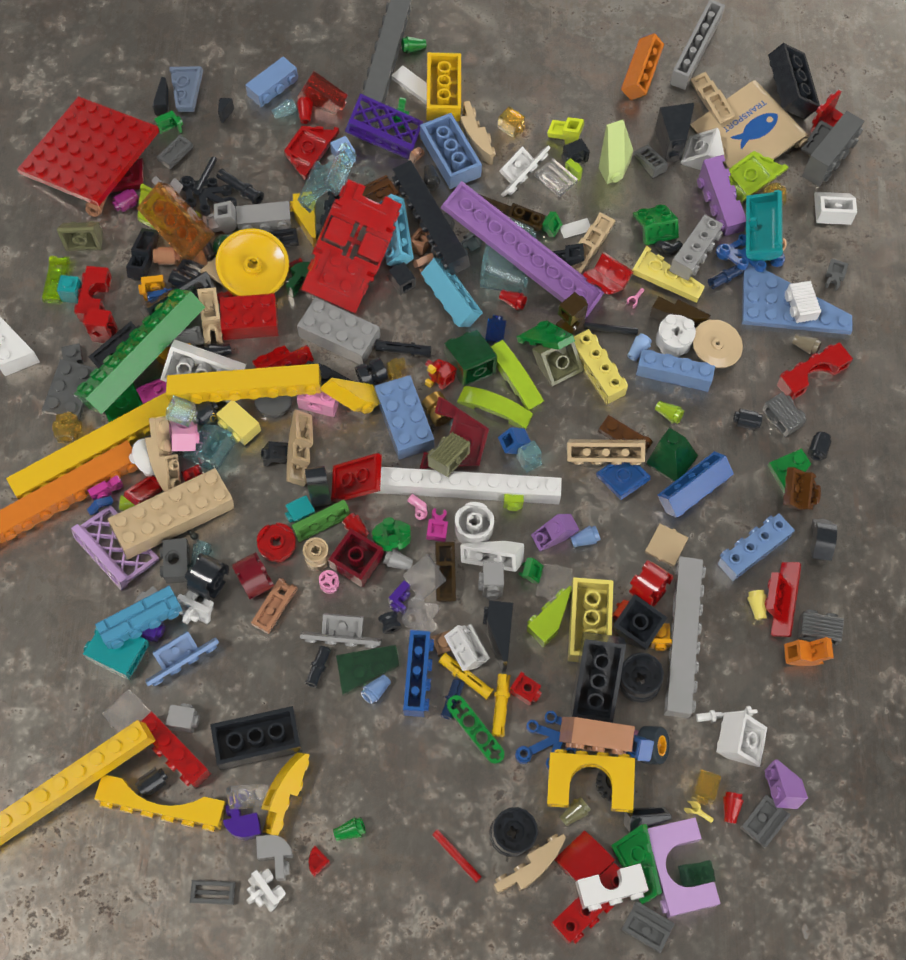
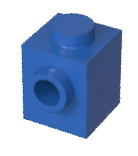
(513, 439)

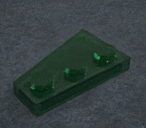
(362, 666)

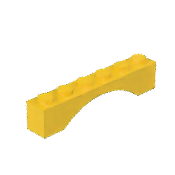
(204, 811)

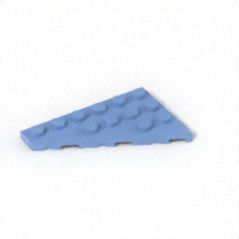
(766, 306)

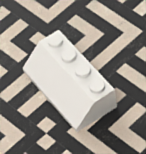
(190, 359)

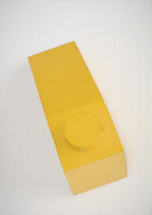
(306, 220)
(354, 395)

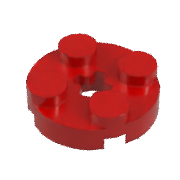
(280, 552)

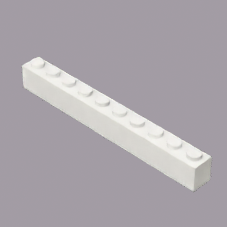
(469, 485)

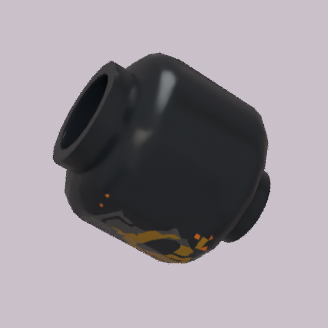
(206, 413)

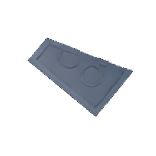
(186, 86)

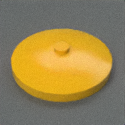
(252, 263)

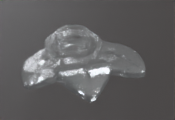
(423, 614)

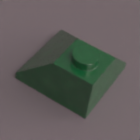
(672, 455)

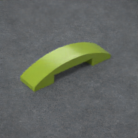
(495, 404)

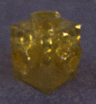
(66, 427)

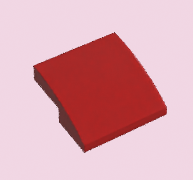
(584, 858)

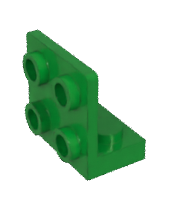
(657, 224)

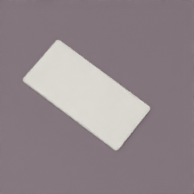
(575, 228)

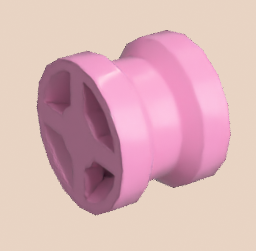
(327, 577)

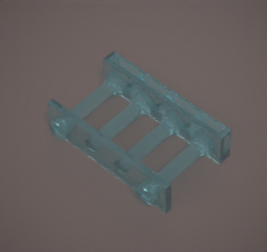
(327, 177)

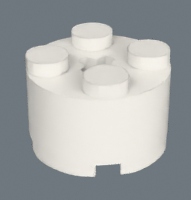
(675, 335)
(474, 513)

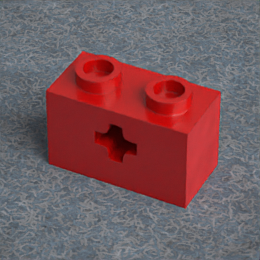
(99, 324)

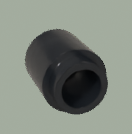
(747, 419)
(819, 446)
(151, 781)

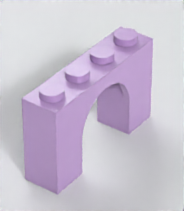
(676, 898)

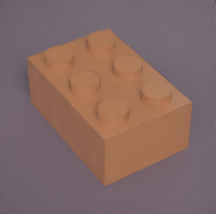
(596, 735)

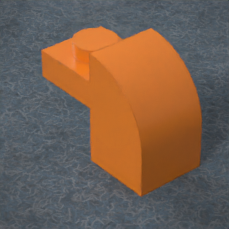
(808, 653)

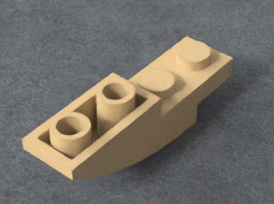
(476, 135)
(163, 462)
(539, 861)

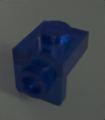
(495, 328)

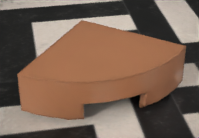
(416, 154)

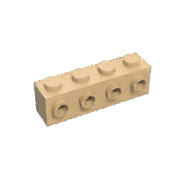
(606, 451)

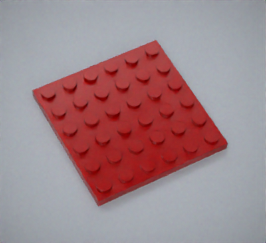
(88, 150)

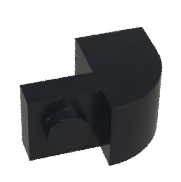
(823, 539)

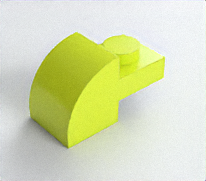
(568, 130)

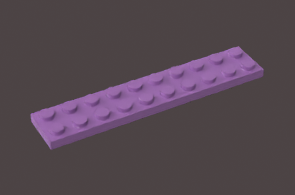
(518, 246)

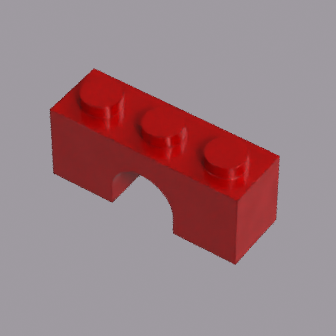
(93, 281)

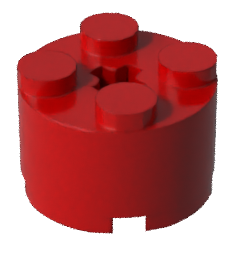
(650, 583)

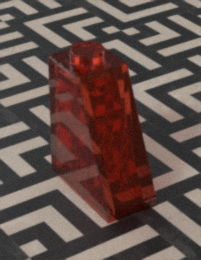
(323, 94)

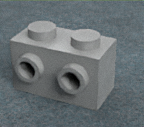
(491, 580)

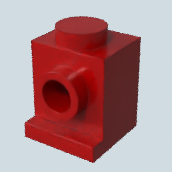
(518, 691)

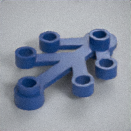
(730, 251)
(553, 739)

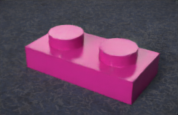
(151, 390)

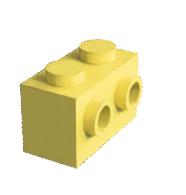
(238, 422)

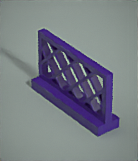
(380, 136)

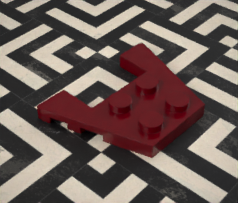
(465, 427)

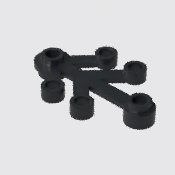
(206, 193)

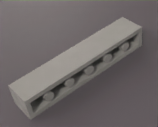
(697, 44)

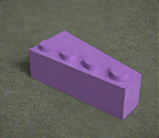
(721, 195)

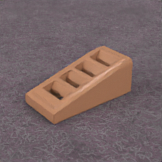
(419, 247)

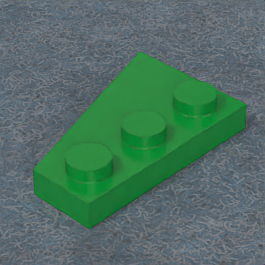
(548, 335)
(637, 849)

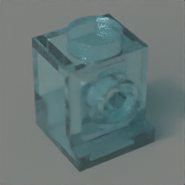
(529, 456)

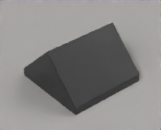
(639, 623)

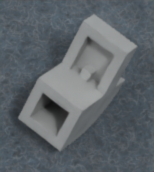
(223, 217)
(275, 848)

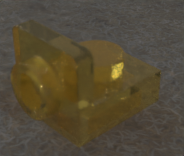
(394, 368)

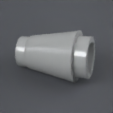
(397, 560)

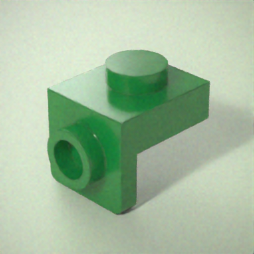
(168, 121)

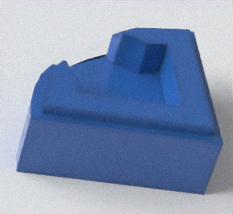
(97, 504)

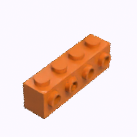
(642, 66)

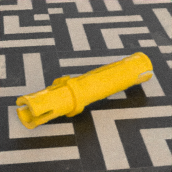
(466, 676)
(502, 695)

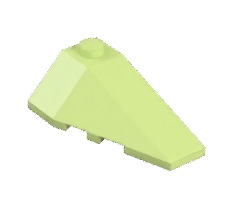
(615, 152)

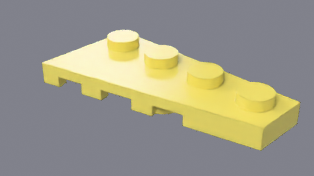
(656, 270)

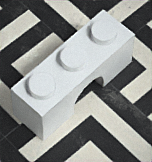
(593, 893)

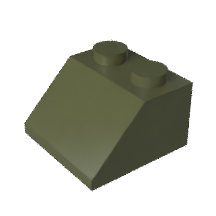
(81, 236)
(558, 364)

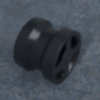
(389, 622)

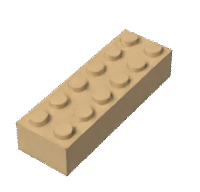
(171, 513)

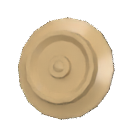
(717, 343)

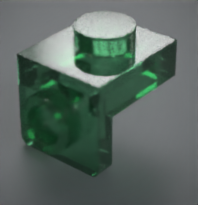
(696, 873)

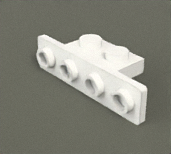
(518, 166)

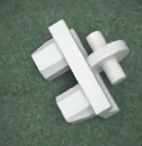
(193, 610)
(261, 892)

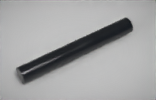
(198, 188)
(610, 328)

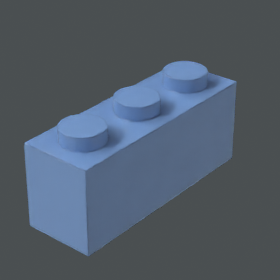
(272, 81)

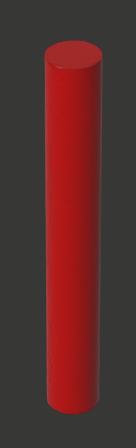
(455, 854)

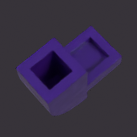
(242, 827)

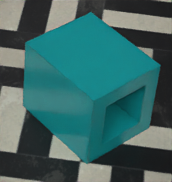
(68, 288)
(299, 509)

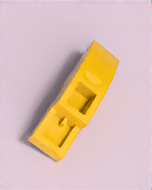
(285, 783)

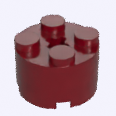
(252, 575)

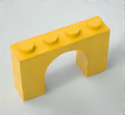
(618, 769)

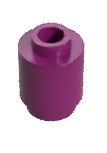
(125, 200)

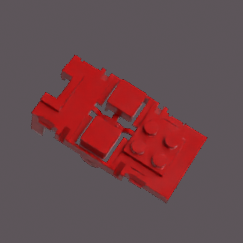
(337, 276)

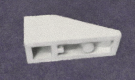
(496, 551)

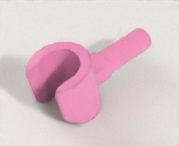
(635, 298)

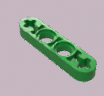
(473, 731)

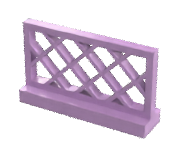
(102, 558)

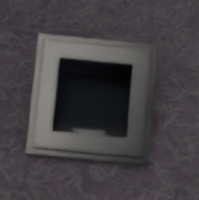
(225, 108)

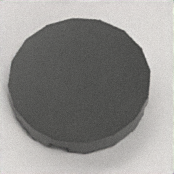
(273, 407)

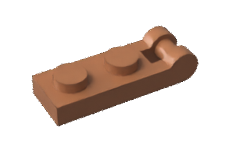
(274, 606)

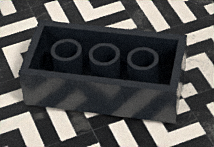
(793, 81)
(598, 677)
(256, 738)

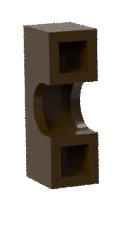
(573, 314)

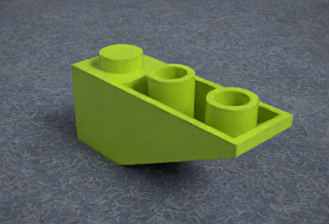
(547, 623)

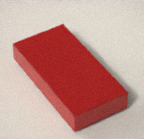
(143, 490)

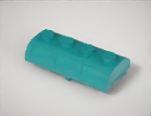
(764, 226)

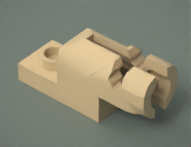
(210, 315)

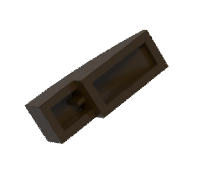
(663, 307)
(446, 561)

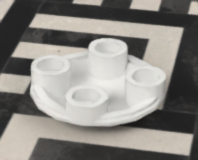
(140, 457)

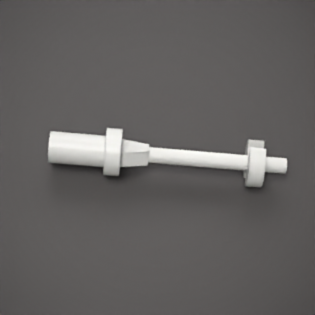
(712, 715)

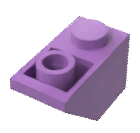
(555, 531)
(785, 786)

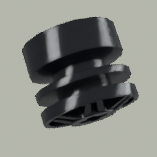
(643, 667)
(519, 821)

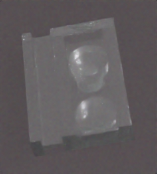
(556, 177)

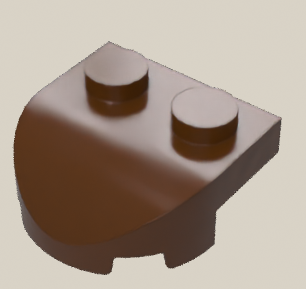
(801, 490)

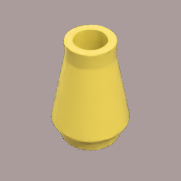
(757, 603)

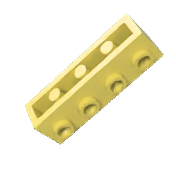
(599, 368)

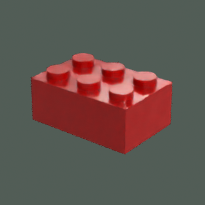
(249, 316)

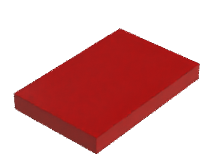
(356, 478)

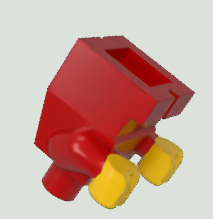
(440, 372)

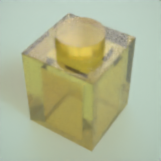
(511, 122)
(706, 787)

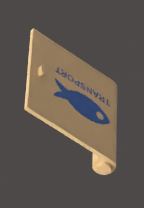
(757, 126)

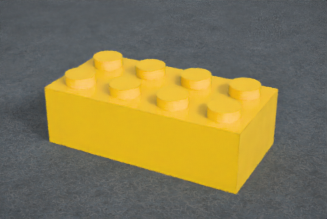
(443, 85)

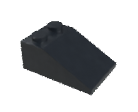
(498, 629)

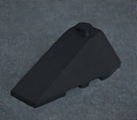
(198, 282)

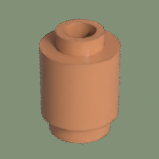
(165, 256)

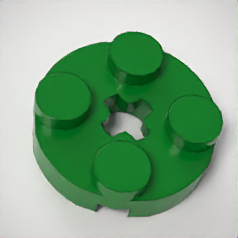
(399, 534)

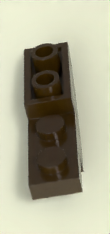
(519, 213)

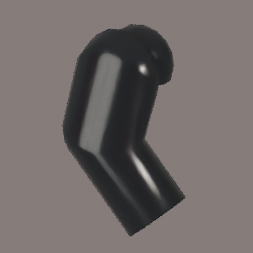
(668, 248)

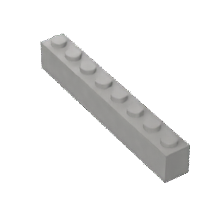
(684, 634)

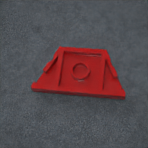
(308, 147)

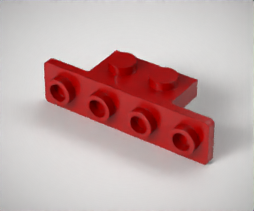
(283, 357)
(783, 597)

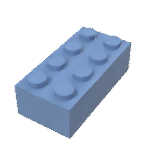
(450, 150)
(404, 417)

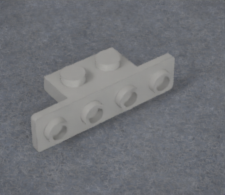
(341, 629)

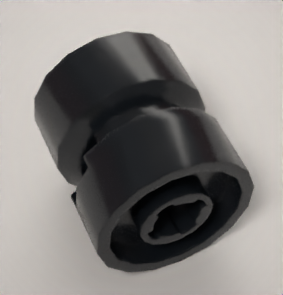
(377, 370)

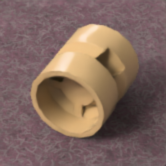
(316, 553)

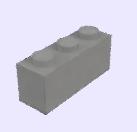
(264, 216)

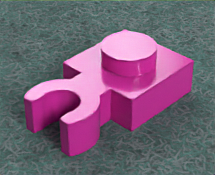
(105, 489)
(437, 527)

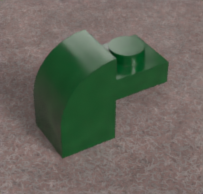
(298, 275)

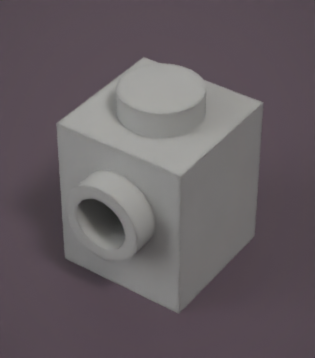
(182, 718)

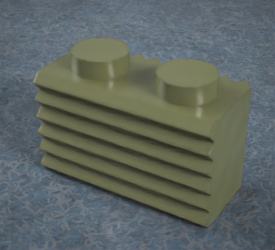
(448, 454)

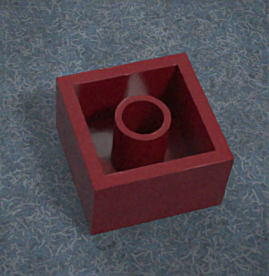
(356, 557)

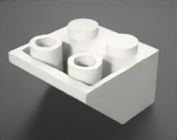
(835, 208)

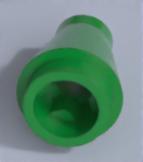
(412, 44)
(351, 829)

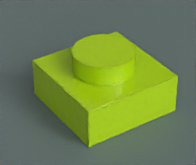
(574, 168)
(513, 502)

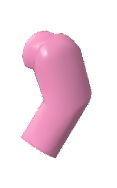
(420, 507)

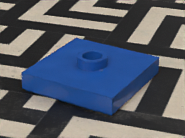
(623, 478)

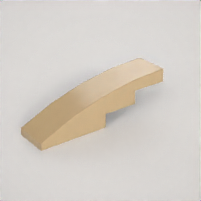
(712, 98)
(594, 239)
(299, 447)

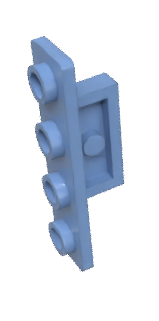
(177, 653)

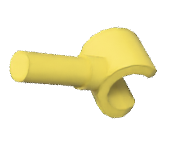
(696, 809)

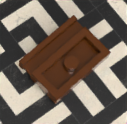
(379, 189)

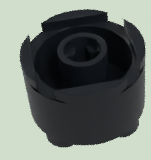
(206, 576)

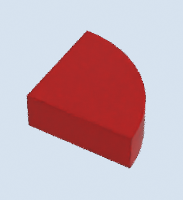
(317, 861)

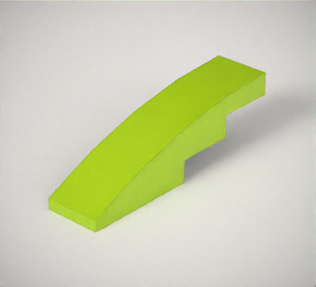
(516, 376)

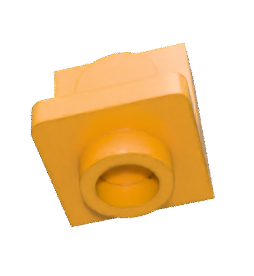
(150, 284)
(662, 640)

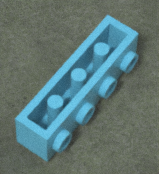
(400, 246)
(452, 294)

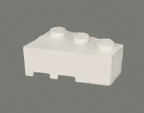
(14, 351)

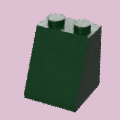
(471, 357)

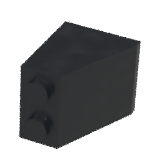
(673, 130)

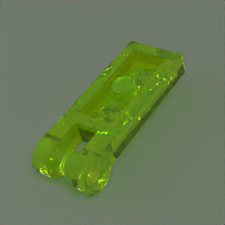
(50, 292)

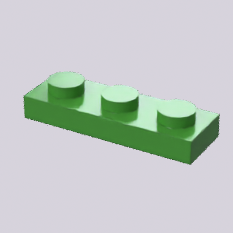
(321, 520)

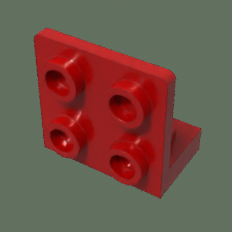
(827, 111)
(609, 274)

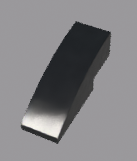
(142, 254)

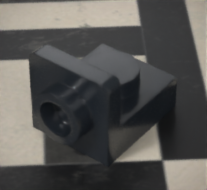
(274, 452)

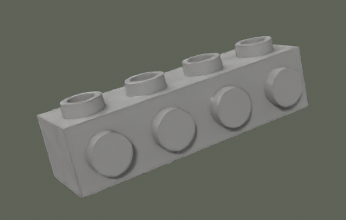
(696, 248)

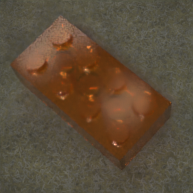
(175, 221)

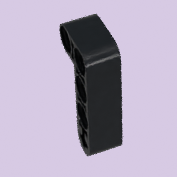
(318, 486)

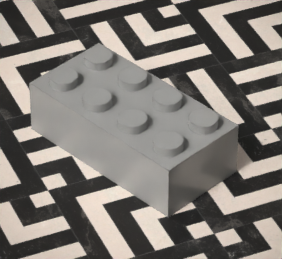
(338, 331)

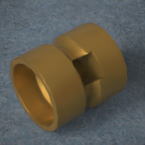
(429, 404)

